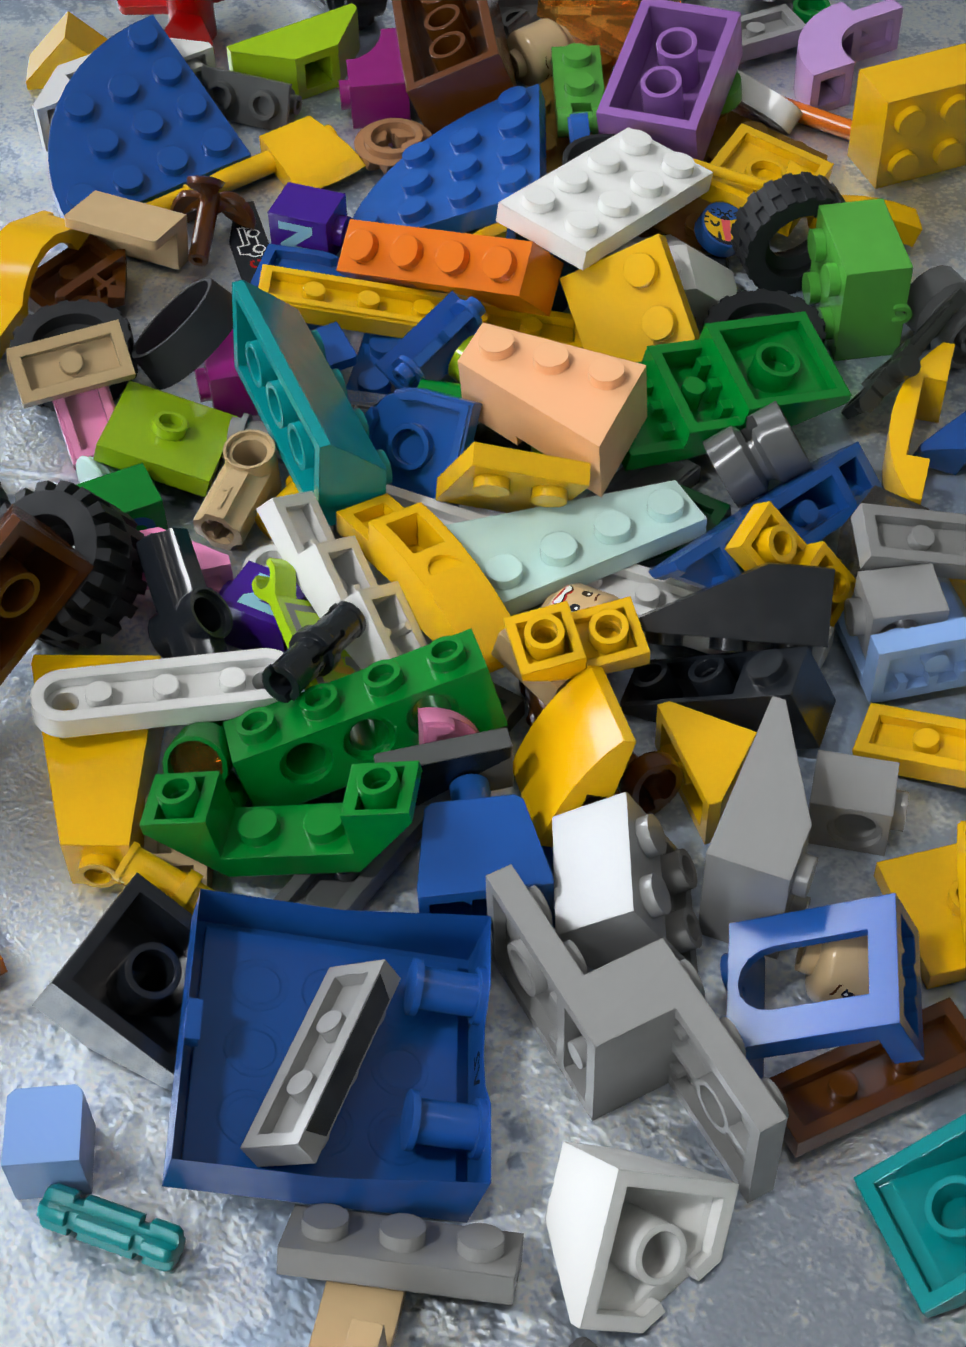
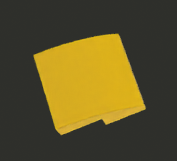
(573, 750)

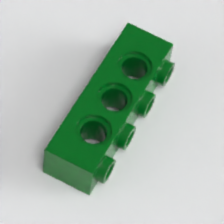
(309, 744)

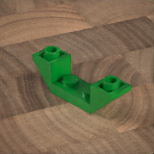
(200, 820)

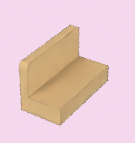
(137, 227)
(70, 363)

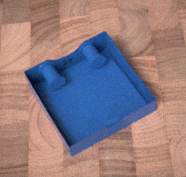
(420, 1108)

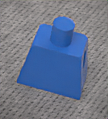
(472, 839)

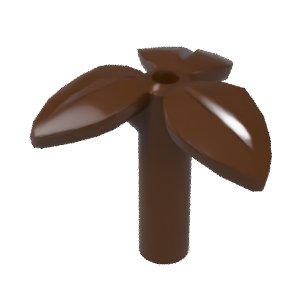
(203, 206)

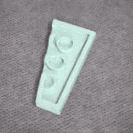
(589, 538)

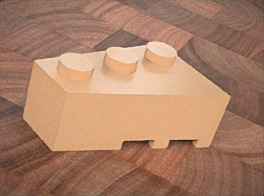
(556, 397)

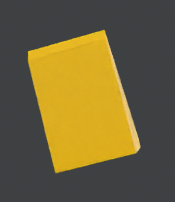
(64, 43)
(709, 757)

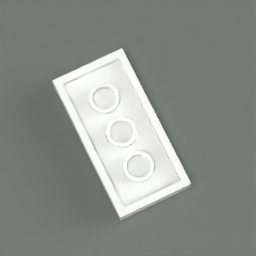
(604, 197)

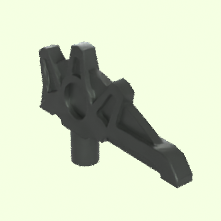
(904, 360)

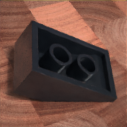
(127, 983)

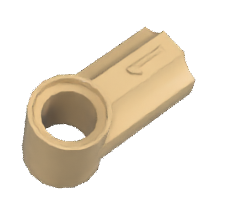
(241, 487)

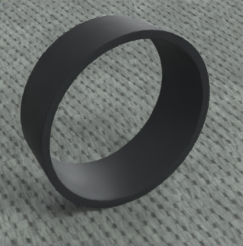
(185, 333)

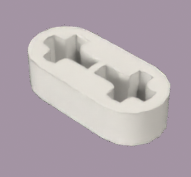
(768, 105)

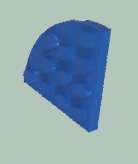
(136, 123)
(465, 167)

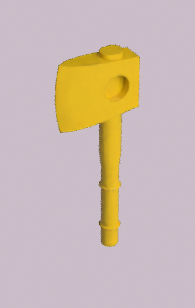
(296, 153)

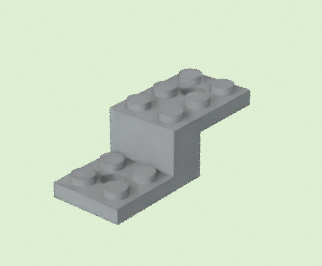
(636, 1031)

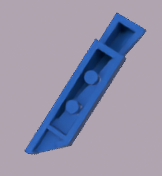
(810, 502)

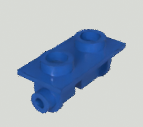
(432, 342)

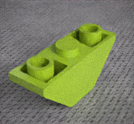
(303, 53)

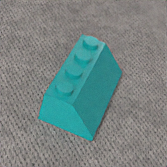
(304, 403)

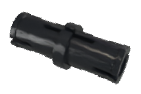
(313, 651)

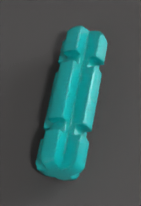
(111, 1227)

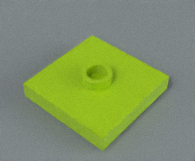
(168, 434)

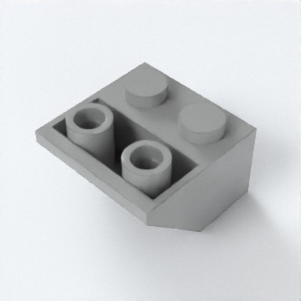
(621, 883)

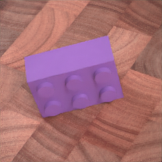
(673, 74)

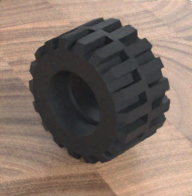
(108, 542)

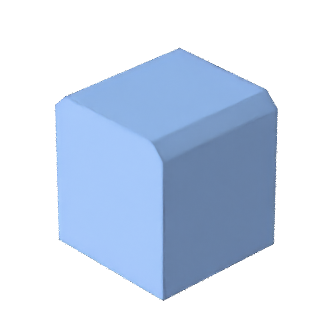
(48, 1140)

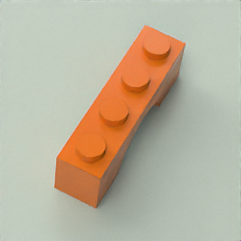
(490, 268)

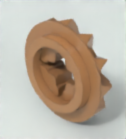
(373, 141)

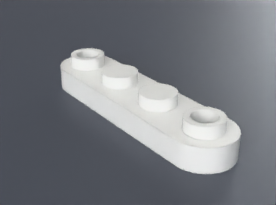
(151, 693)

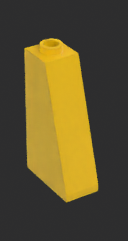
(98, 784)

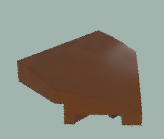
(87, 273)

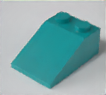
(922, 1214)

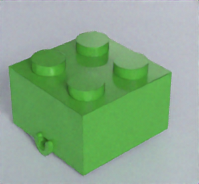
(858, 278)

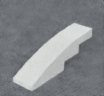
(338, 571)

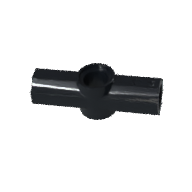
(189, 614)

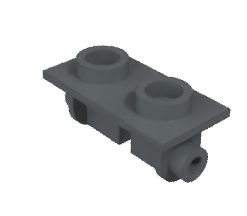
(251, 98)

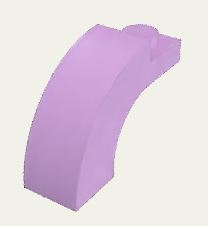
(834, 43)

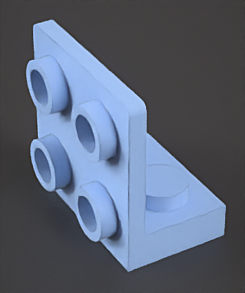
(911, 659)

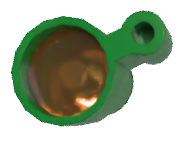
(202, 749)

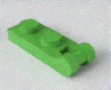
(576, 84)

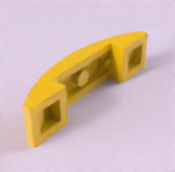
(918, 399)

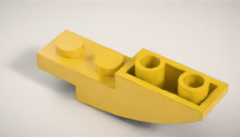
(432, 568)

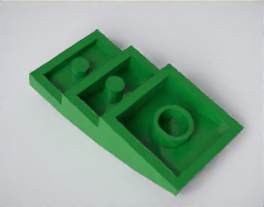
(728, 375)

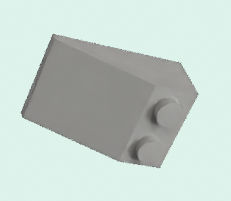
(761, 842)

